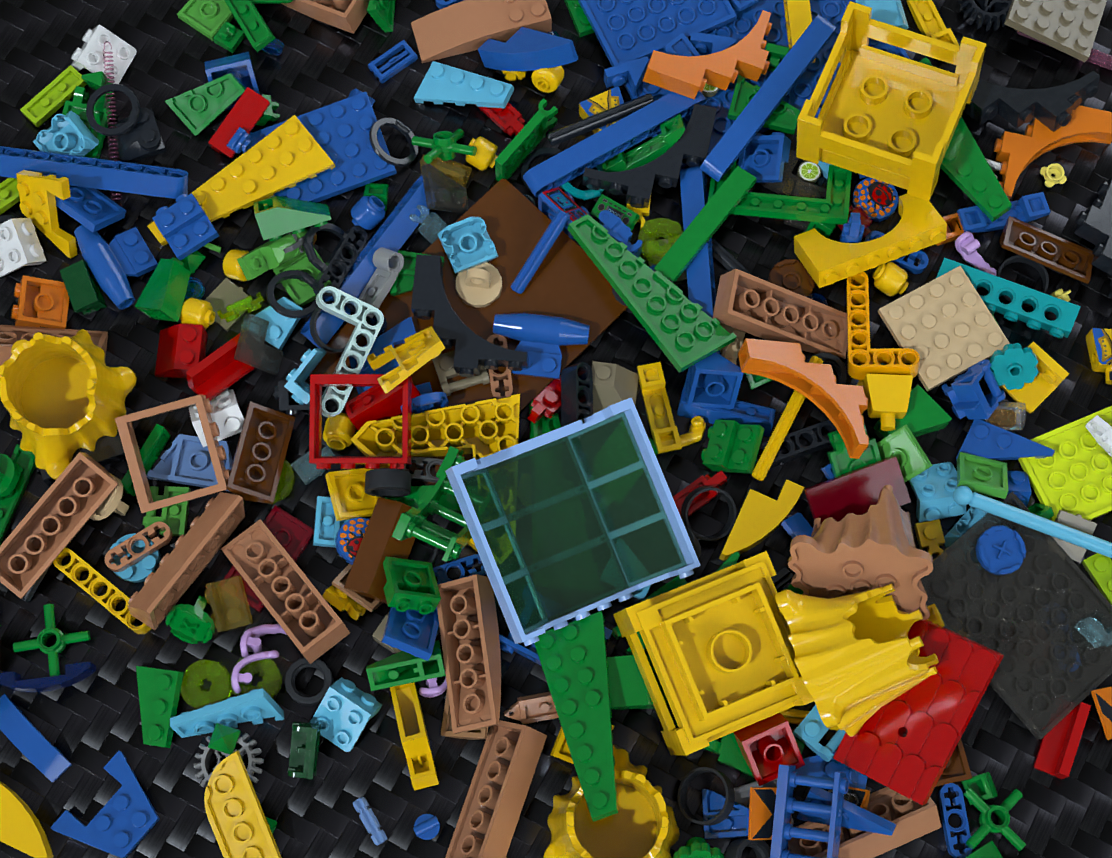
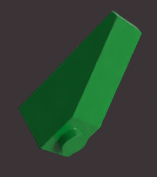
(405, 669)

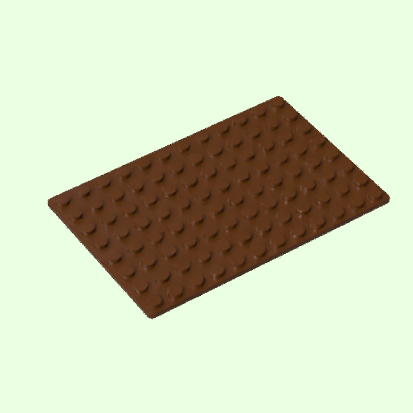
(562, 286)

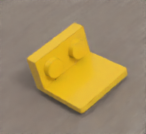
(1049, 377)

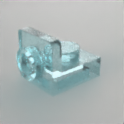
(1094, 632)

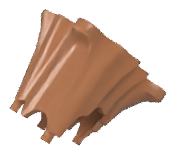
(863, 556)

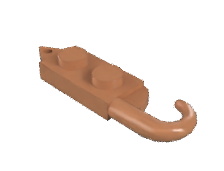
(533, 708)

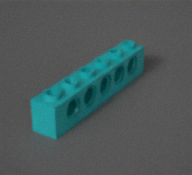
(1019, 294)

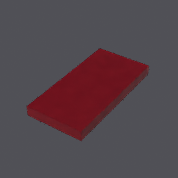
(856, 490)
(292, 536)

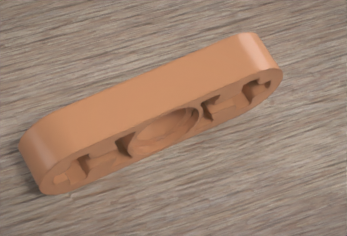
(507, 374)
(140, 536)

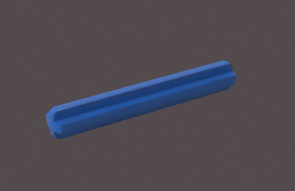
(540, 251)

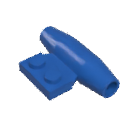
(114, 262)
(541, 339)

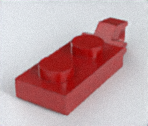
(506, 118)
(547, 402)
(704, 497)

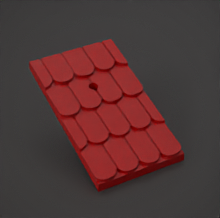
(918, 731)

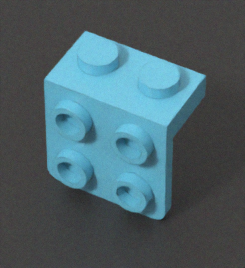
(296, 378)
(935, 493)
(345, 713)

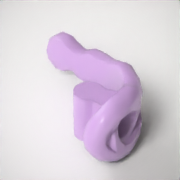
(967, 246)
(250, 640)
(239, 678)
(433, 689)

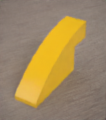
(760, 518)
(414, 736)
(20, 826)

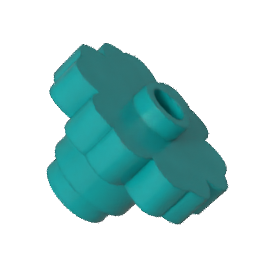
(1014, 366)

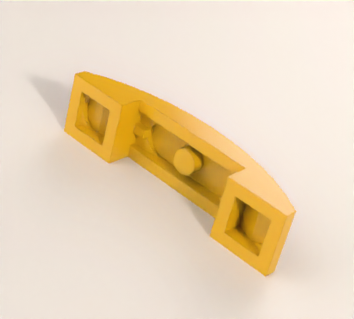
(929, 21)
(658, 408)

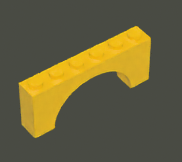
(834, 260)

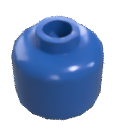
(368, 212)

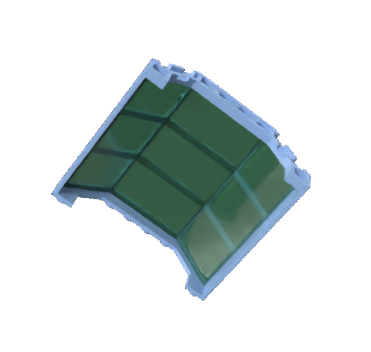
(572, 520)

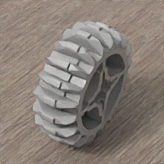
(246, 749)

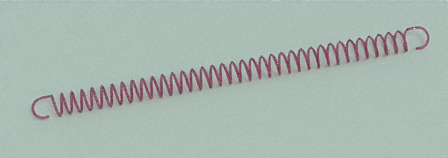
(113, 106)

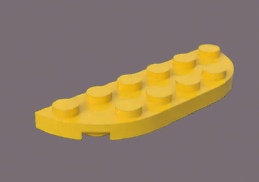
(237, 813)

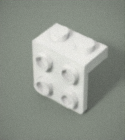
(91, 53)
(19, 245)
(225, 414)

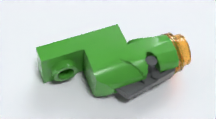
(273, 254)

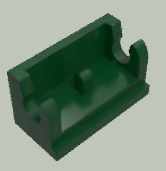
(82, 288)
(304, 750)

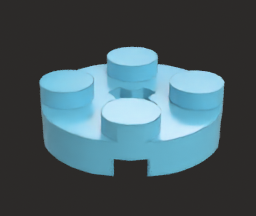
(137, 572)

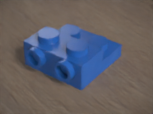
(766, 157)
(185, 226)

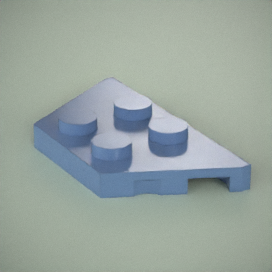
(188, 463)

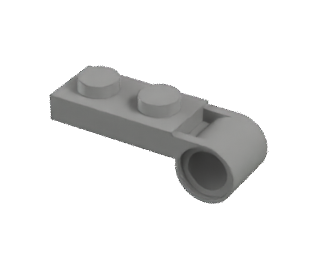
(388, 267)

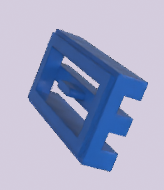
(383, 72)

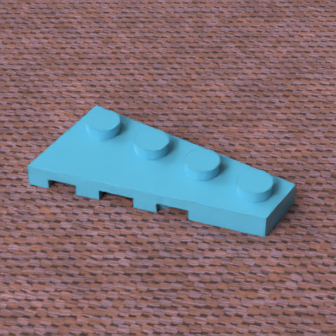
(462, 87)
(234, 710)

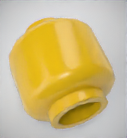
(548, 79)
(485, 154)
(231, 266)
(890, 279)
(197, 312)
(338, 431)

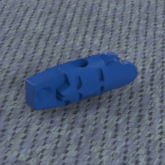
(852, 230)

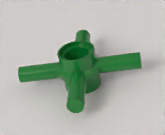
(444, 145)
(49, 631)
(1002, 814)

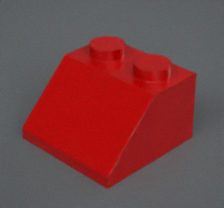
(180, 349)
(767, 746)

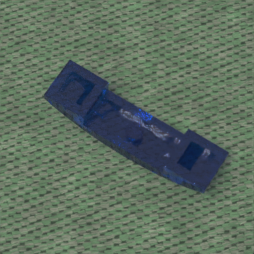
(74, 674)

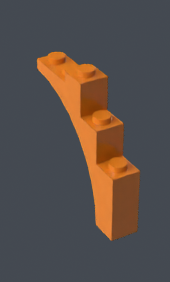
(690, 73)
(1019, 150)
(815, 381)

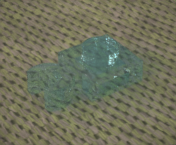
(430, 223)

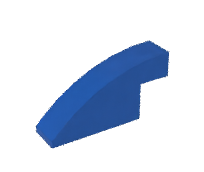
(527, 51)

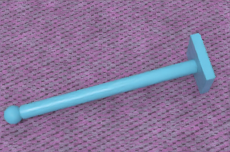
(963, 495)

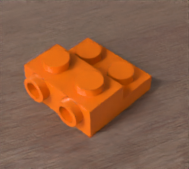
(40, 303)

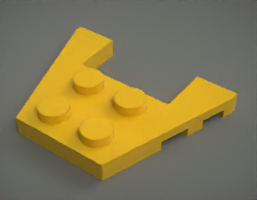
(39, 203)
(410, 356)

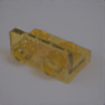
(454, 170)
(228, 604)

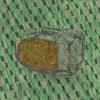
(1009, 416)

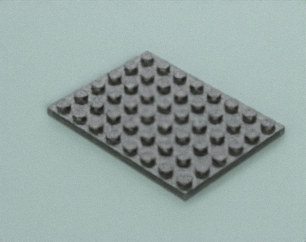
(1026, 619)

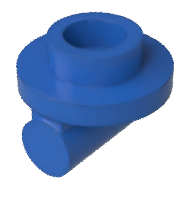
(240, 141)
(426, 827)

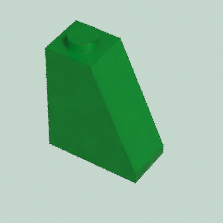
(165, 291)
(921, 417)

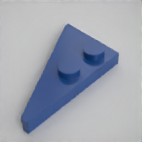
(997, 443)
(818, 767)
(852, 815)

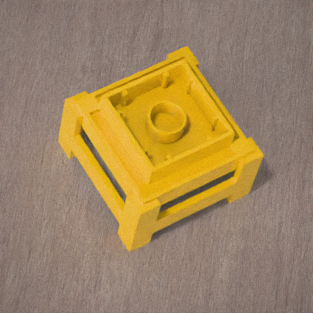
(885, 110)
(716, 654)

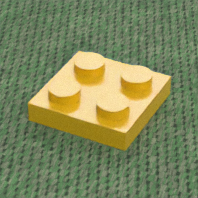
(349, 494)

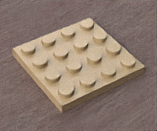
(945, 326)

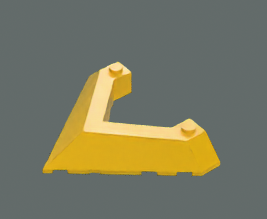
(474, 427)

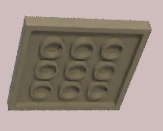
(1059, 23)

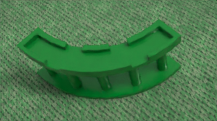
(415, 519)

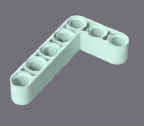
(351, 349)

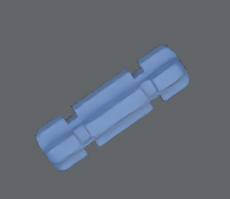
(369, 821)

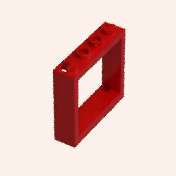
(318, 381)

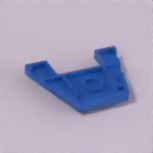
(393, 336)
(122, 819)

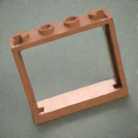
(135, 461)

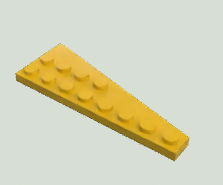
(266, 168)

